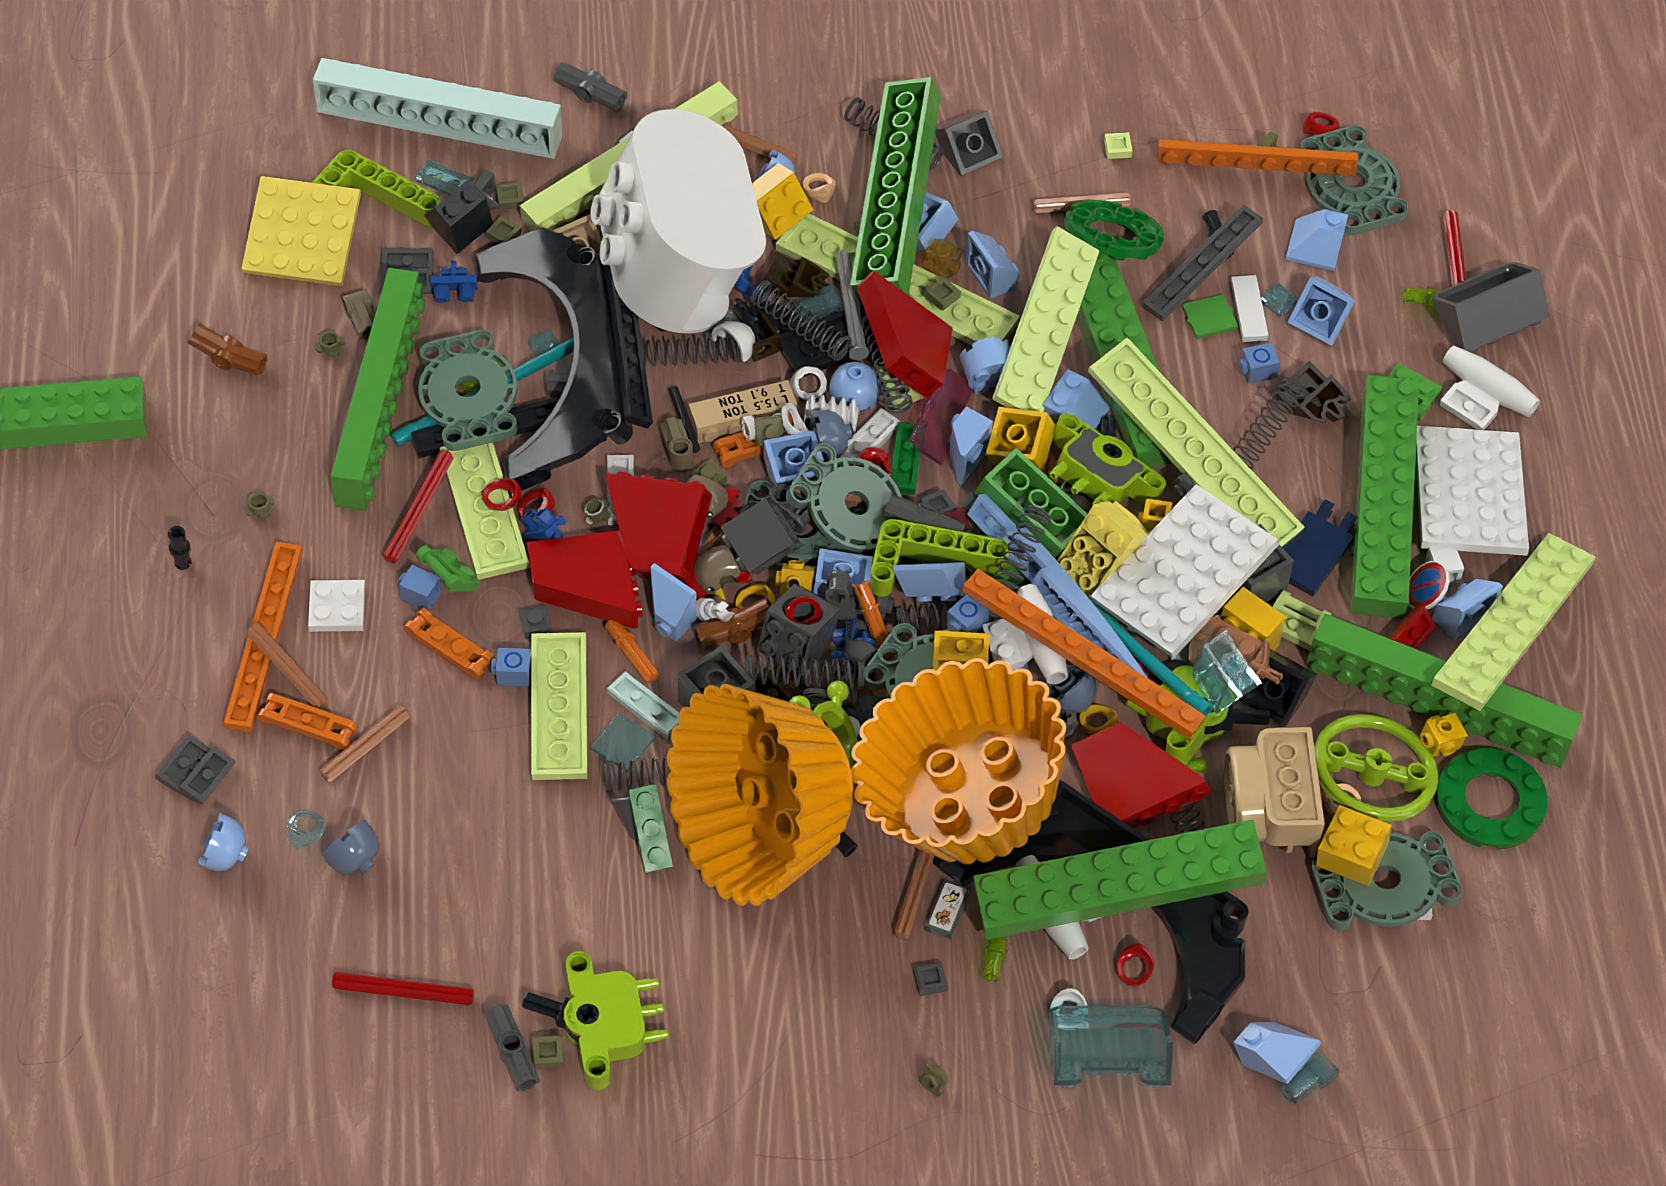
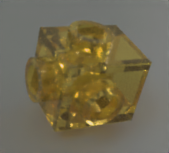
(942, 258)

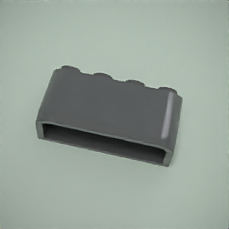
(1492, 305)

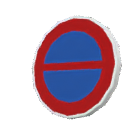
(1428, 584)

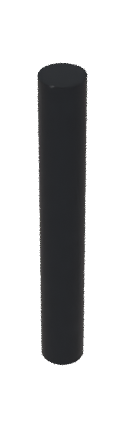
(683, 415)

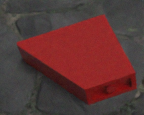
(907, 334)
(659, 521)
(586, 576)
(1135, 776)

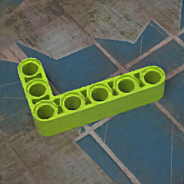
(356, 171)
(931, 549)

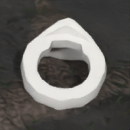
(799, 374)
(799, 426)
(1069, 994)

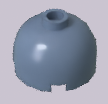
(831, 430)
(1075, 692)
(354, 850)

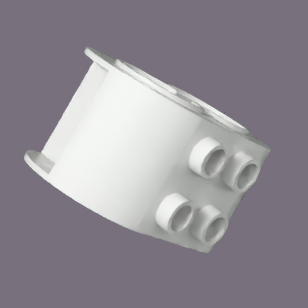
(679, 220)

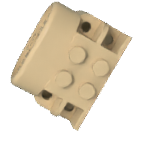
(1276, 788)

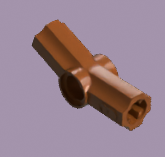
(227, 351)
(736, 629)

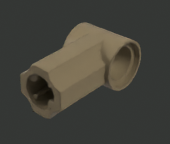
(360, 309)
(677, 444)

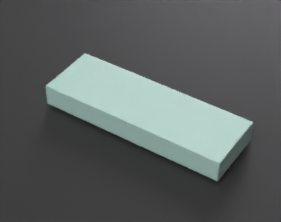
(644, 704)

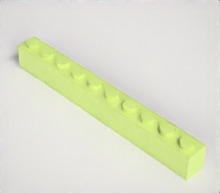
(576, 191)

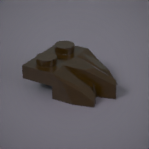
(794, 278)
(1321, 396)

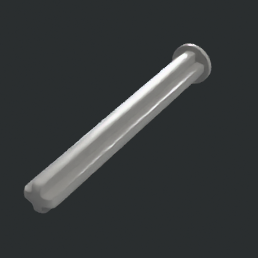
(851, 307)

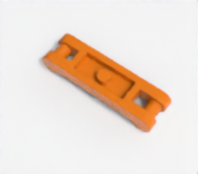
(744, 448)
(449, 644)
(307, 720)

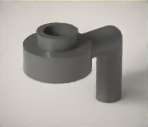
(886, 606)

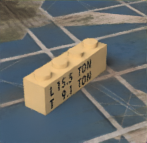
(723, 414)

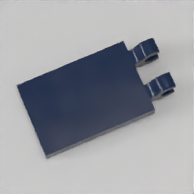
(1318, 548)

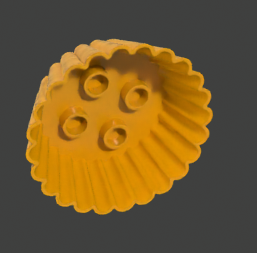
(962, 760)
(755, 791)

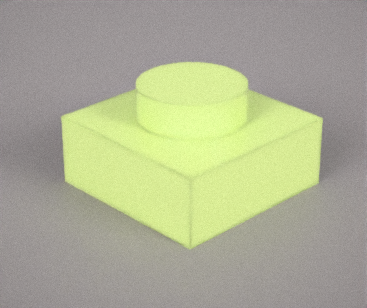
(1118, 145)

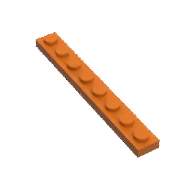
(1257, 157)
(270, 615)

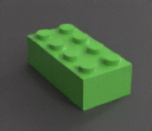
(1020, 483)

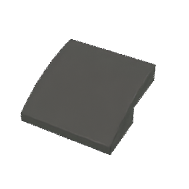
(409, 259)
(194, 769)

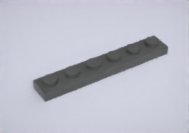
(1202, 262)

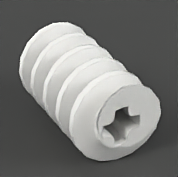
(848, 413)

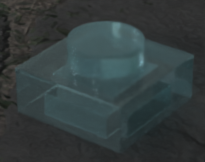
(1279, 300)
(543, 343)

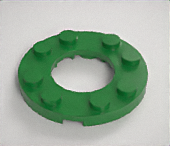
(1148, 231)
(1480, 830)

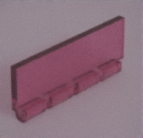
(934, 421)

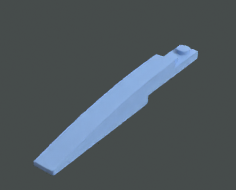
(1057, 587)

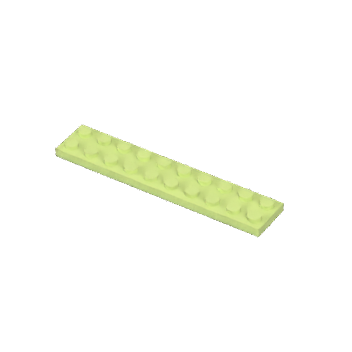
(970, 315)
(1189, 439)
(1513, 622)

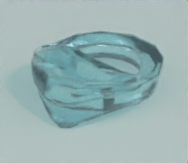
(299, 838)

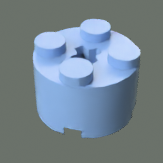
(984, 363)

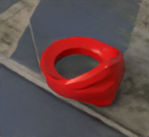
(1312, 127)
(505, 484)
(543, 493)
(791, 606)
(1142, 952)

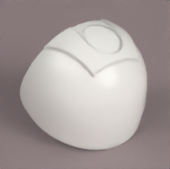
(741, 333)

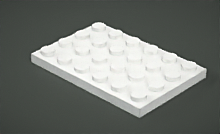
(1471, 490)
(1185, 570)

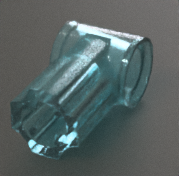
(823, 305)
(1315, 1073)

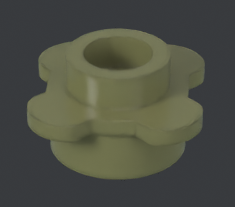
(328, 338)
(257, 499)
(597, 511)
(933, 1079)

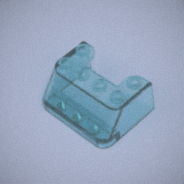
(1110, 1041)

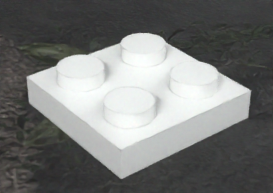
(336, 605)

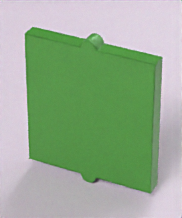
(1209, 316)

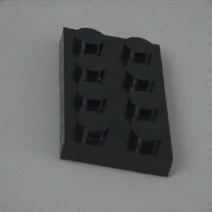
(802, 353)

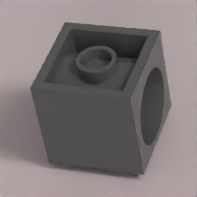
(760, 536)
(1271, 575)
(789, 639)
(714, 670)

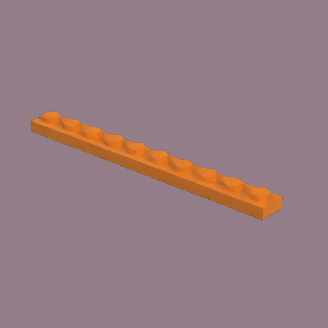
(1083, 653)

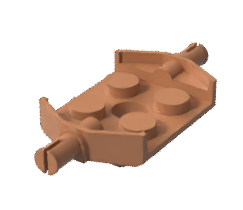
(1255, 650)

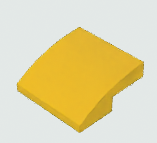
(959, 647)

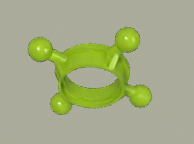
(834, 715)

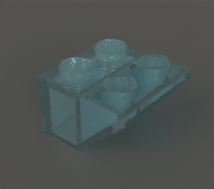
(1223, 672)

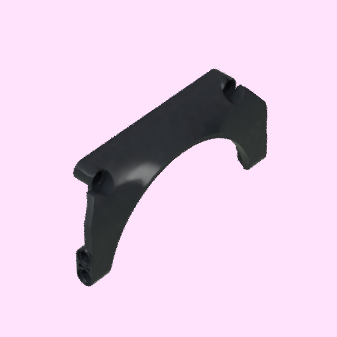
(592, 397)
(1200, 926)

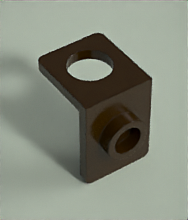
(773, 340)

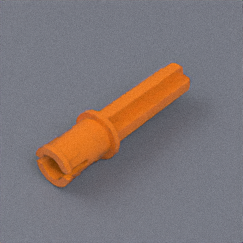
(872, 615)
(626, 642)

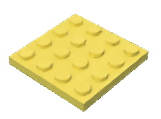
(301, 231)

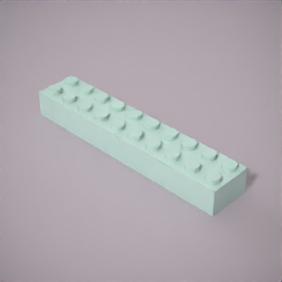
(438, 108)

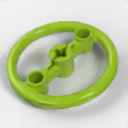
(1375, 767)

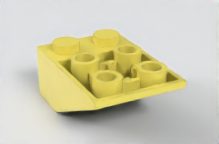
(1100, 546)

